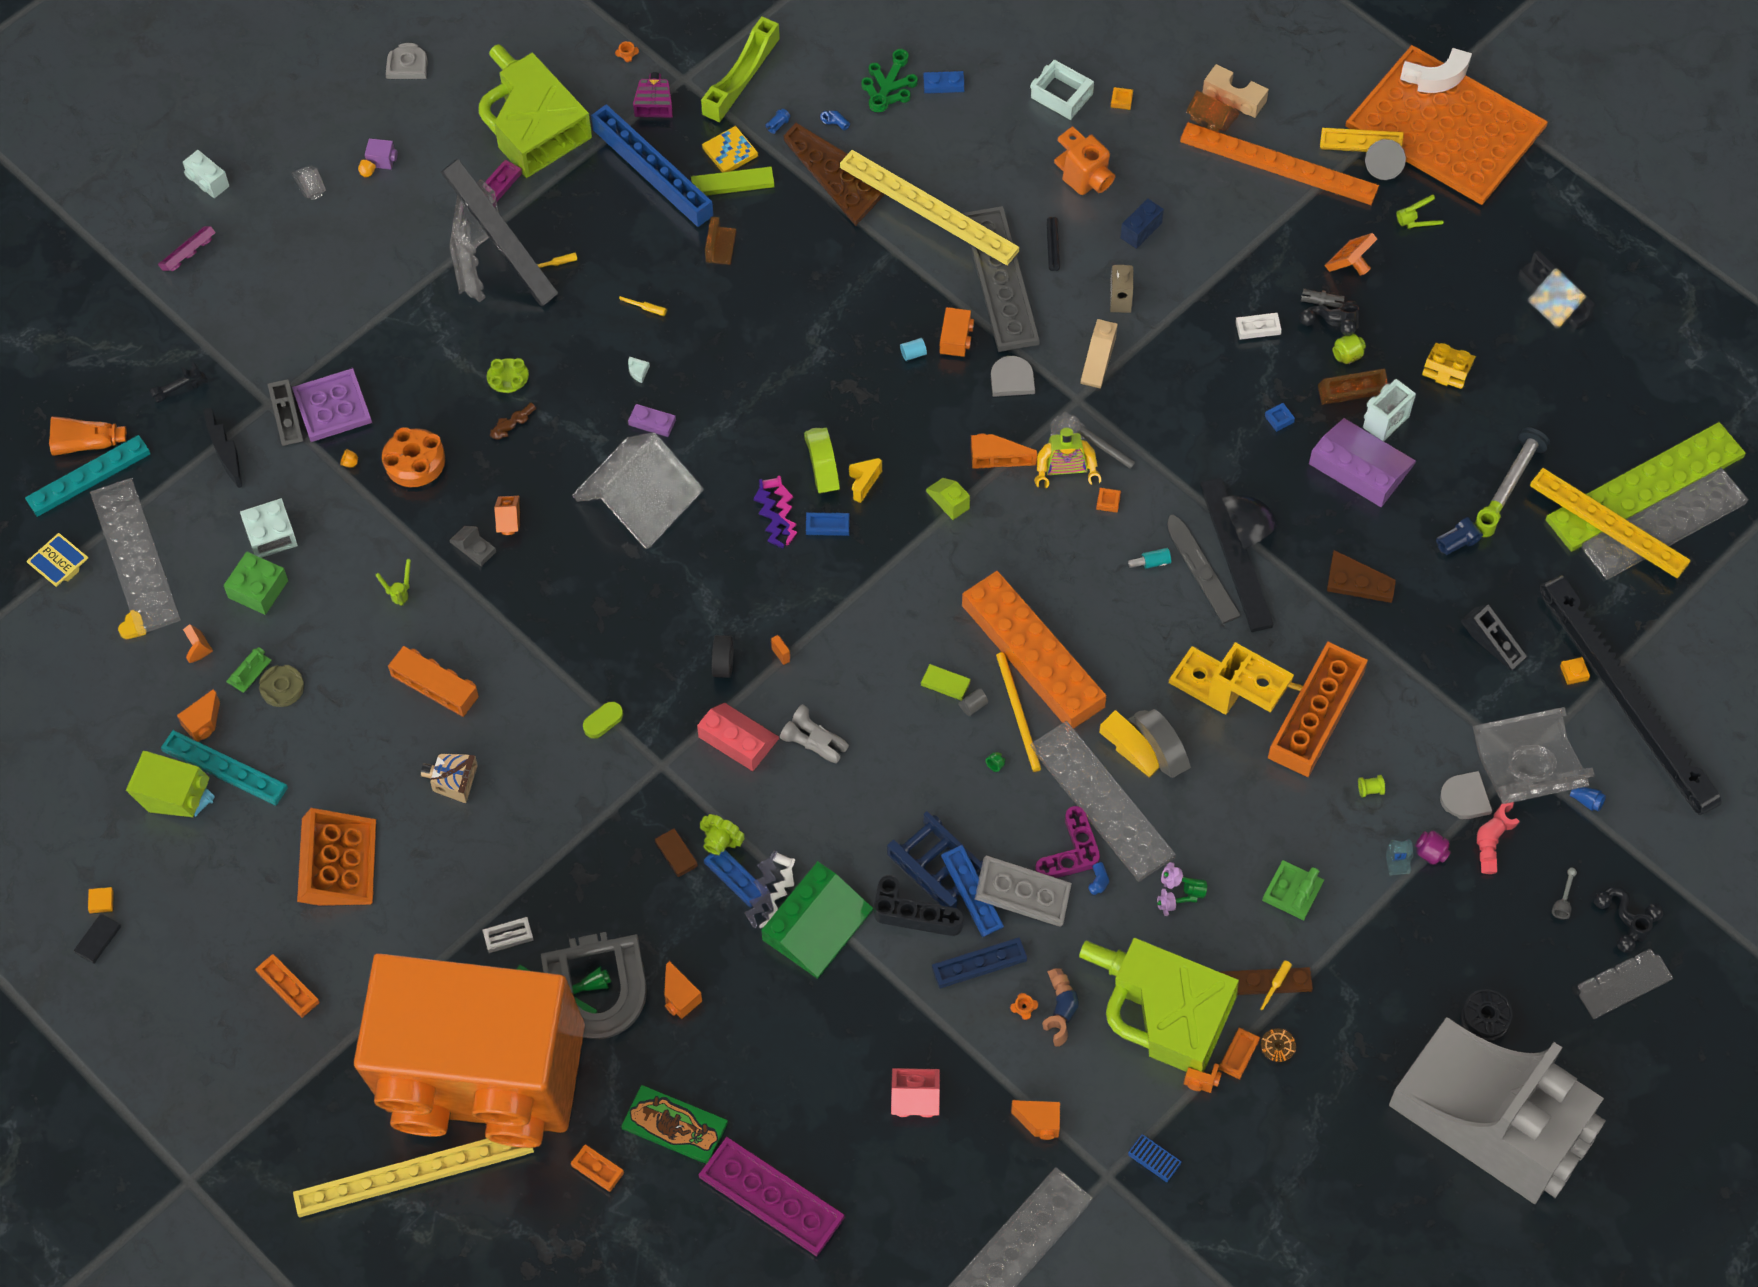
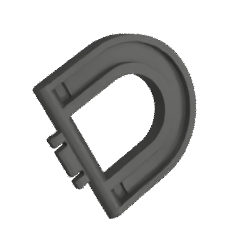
(631, 978)

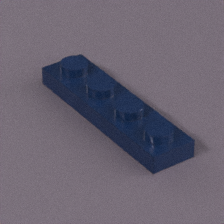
(979, 962)

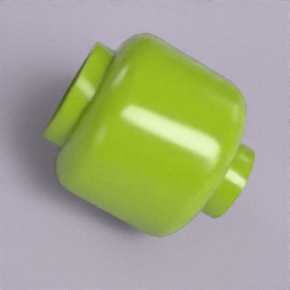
(1349, 349)

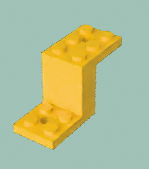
(1231, 678)

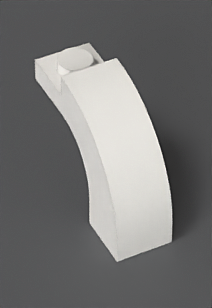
(1438, 78)

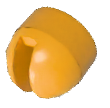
(366, 168)
(349, 459)

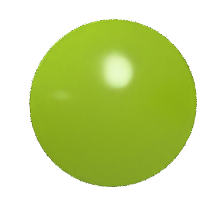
(507, 375)

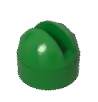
(995, 761)

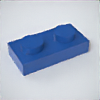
(943, 82)

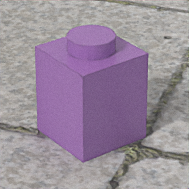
(381, 153)

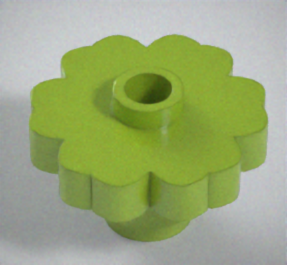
(720, 834)

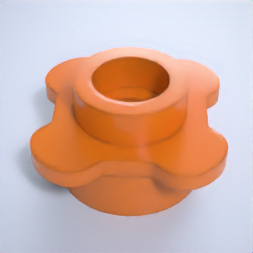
(626, 51)
(1024, 999)

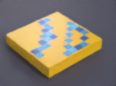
(730, 150)

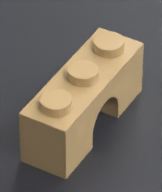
(1247, 100)

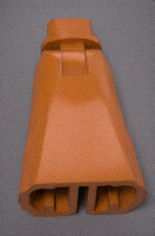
(75, 435)

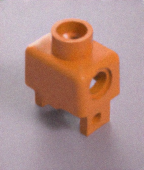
(1080, 171)

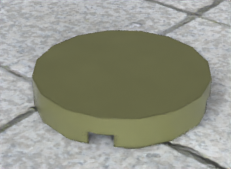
(281, 685)

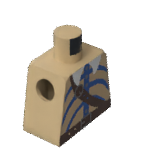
(452, 775)

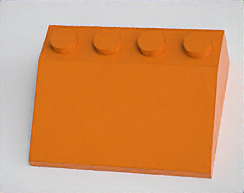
(336, 859)

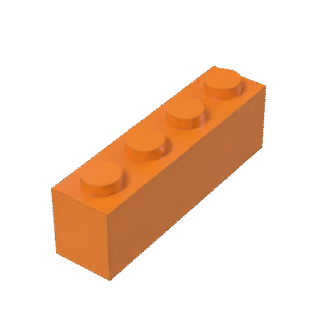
(433, 681)

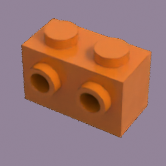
(955, 332)

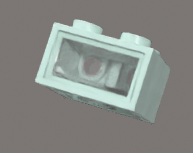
(1388, 409)
(268, 528)

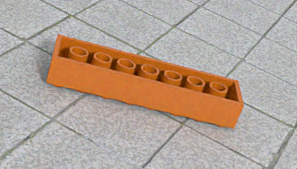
(1033, 650)

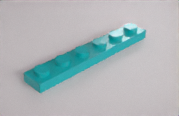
(87, 475)

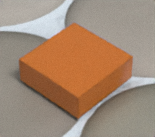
(1108, 500)
(780, 649)

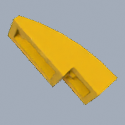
(1130, 743)

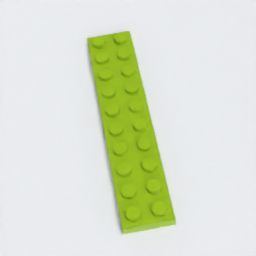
(1652, 481)

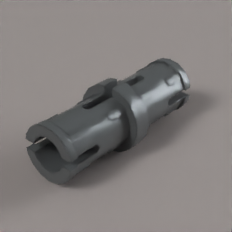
(1322, 298)

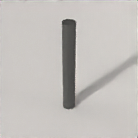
(1106, 447)

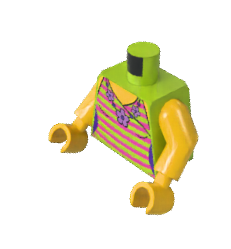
(1066, 455)

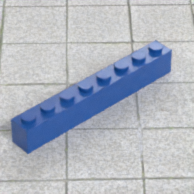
(652, 165)

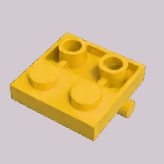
(1448, 363)

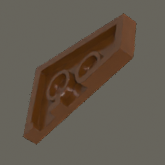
(1358, 580)

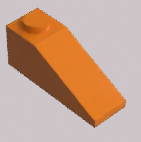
(995, 451)

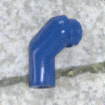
(834, 117)
(1101, 880)

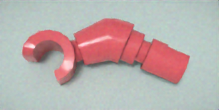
(1489, 835)

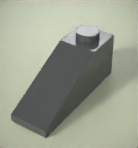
(285, 412)

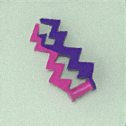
(777, 519)

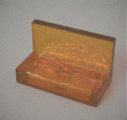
(719, 243)

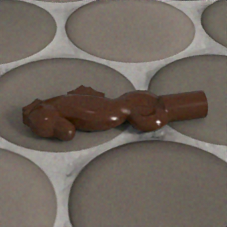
(504, 425)

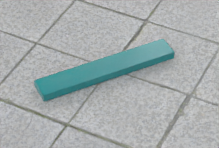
(224, 767)

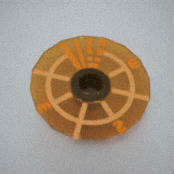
(1278, 1045)

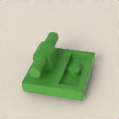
(1293, 889)

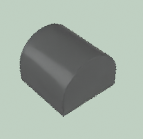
(973, 702)

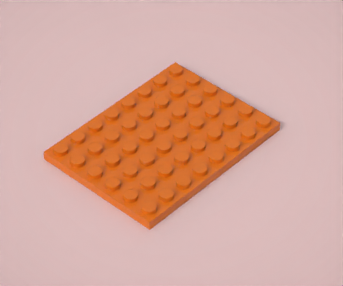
(1456, 135)

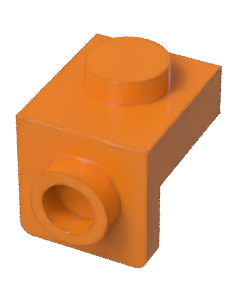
(1200, 1081)

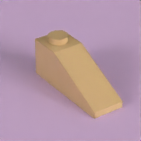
(1099, 353)

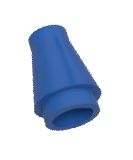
(1589, 797)

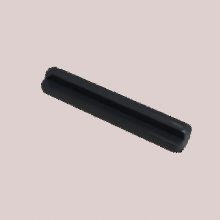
(1053, 244)

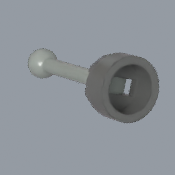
(1562, 908)

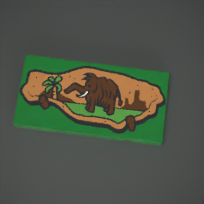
(674, 1124)

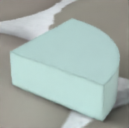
(638, 368)

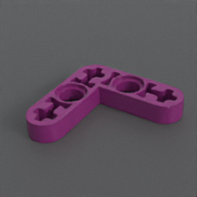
(1078, 854)

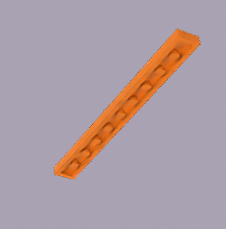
(1279, 163)

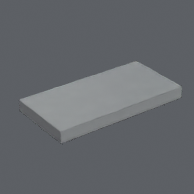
(1023, 891)

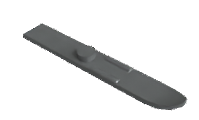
(1202, 570)

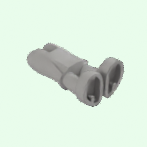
(818, 739)

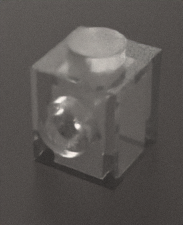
(1065, 421)

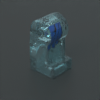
(1399, 857)

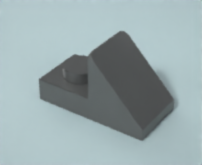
(473, 545)

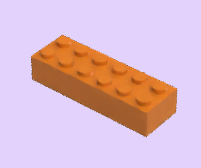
(1317, 709)

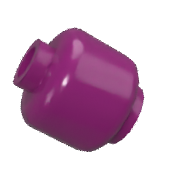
(1432, 847)

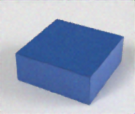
(1279, 417)

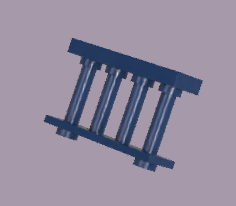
(916, 867)

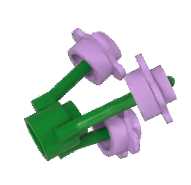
(1172, 877)

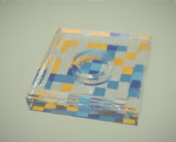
(1557, 298)

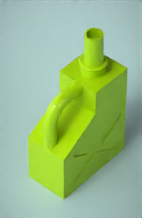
(539, 113)
(1179, 1001)

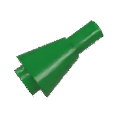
(596, 980)

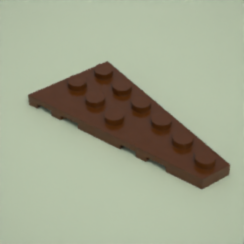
(823, 161)

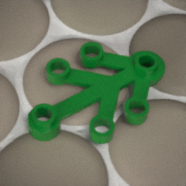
(879, 101)

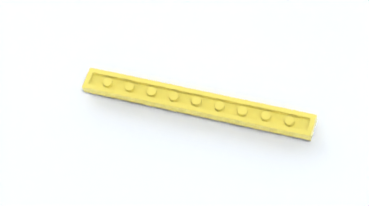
(929, 207)
(403, 1175)

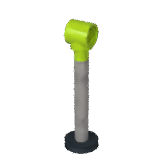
(1532, 442)

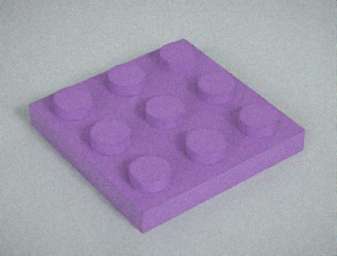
(331, 405)

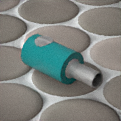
(1152, 559)

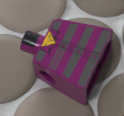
(653, 97)

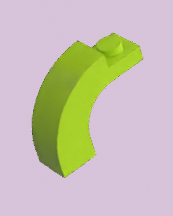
(822, 459)

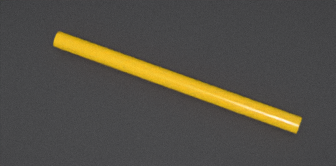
(1018, 711)

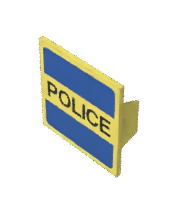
(58, 560)

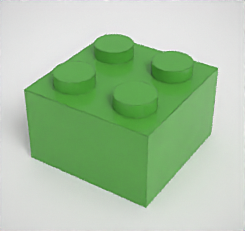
(255, 583)

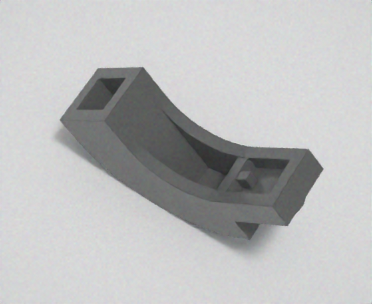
(1163, 740)

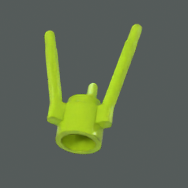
(1409, 215)
(398, 590)

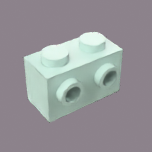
(205, 174)

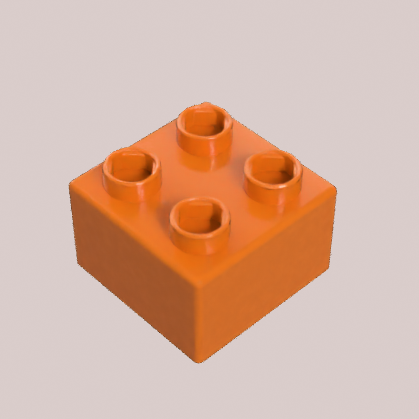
(470, 1048)

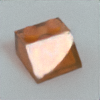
(1211, 111)

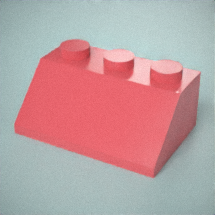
(736, 735)

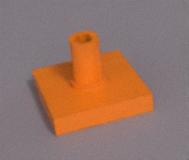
(1351, 255)

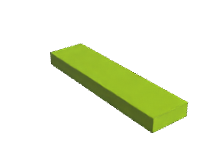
(734, 181)

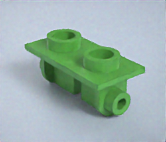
(249, 670)

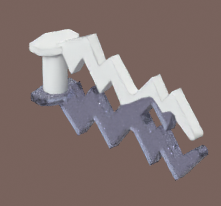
(767, 897)

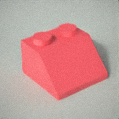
(915, 1092)

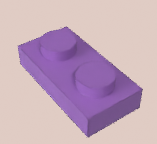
(652, 420)

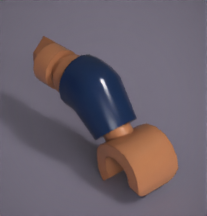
(1066, 1006)

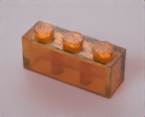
(1352, 386)

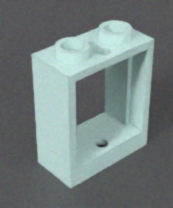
(1070, 77)

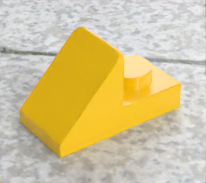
(865, 475)

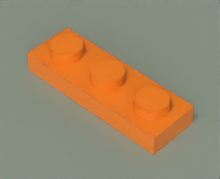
(287, 986)

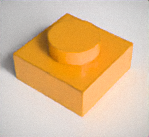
(1575, 670)

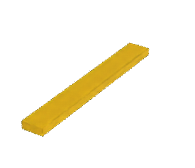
(1610, 523)

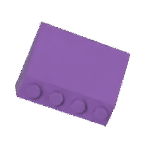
(1361, 461)

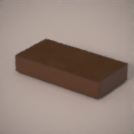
(676, 852)

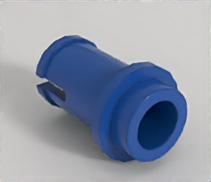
(782, 116)

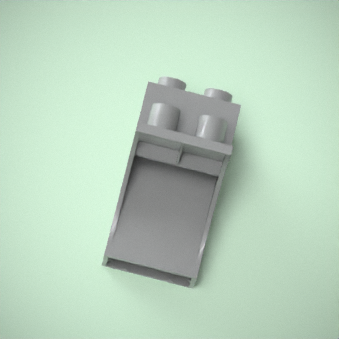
(1501, 1109)

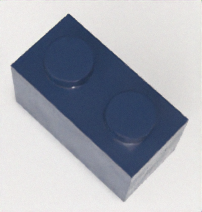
(1142, 223)

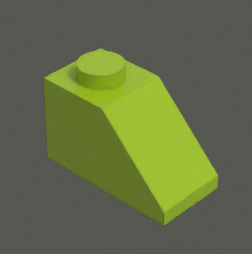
(950, 497)

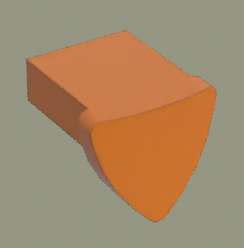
(200, 645)

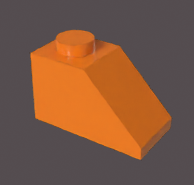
(507, 514)
(201, 716)
(680, 993)
(1038, 1117)

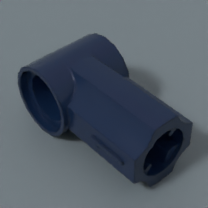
(1463, 534)

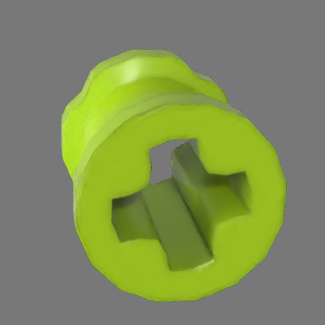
(1371, 786)

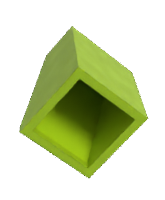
(167, 785)

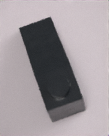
(1493, 636)

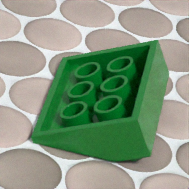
(816, 920)

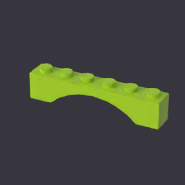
(724, 93)

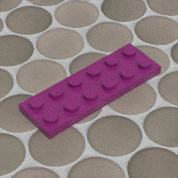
(771, 1196)

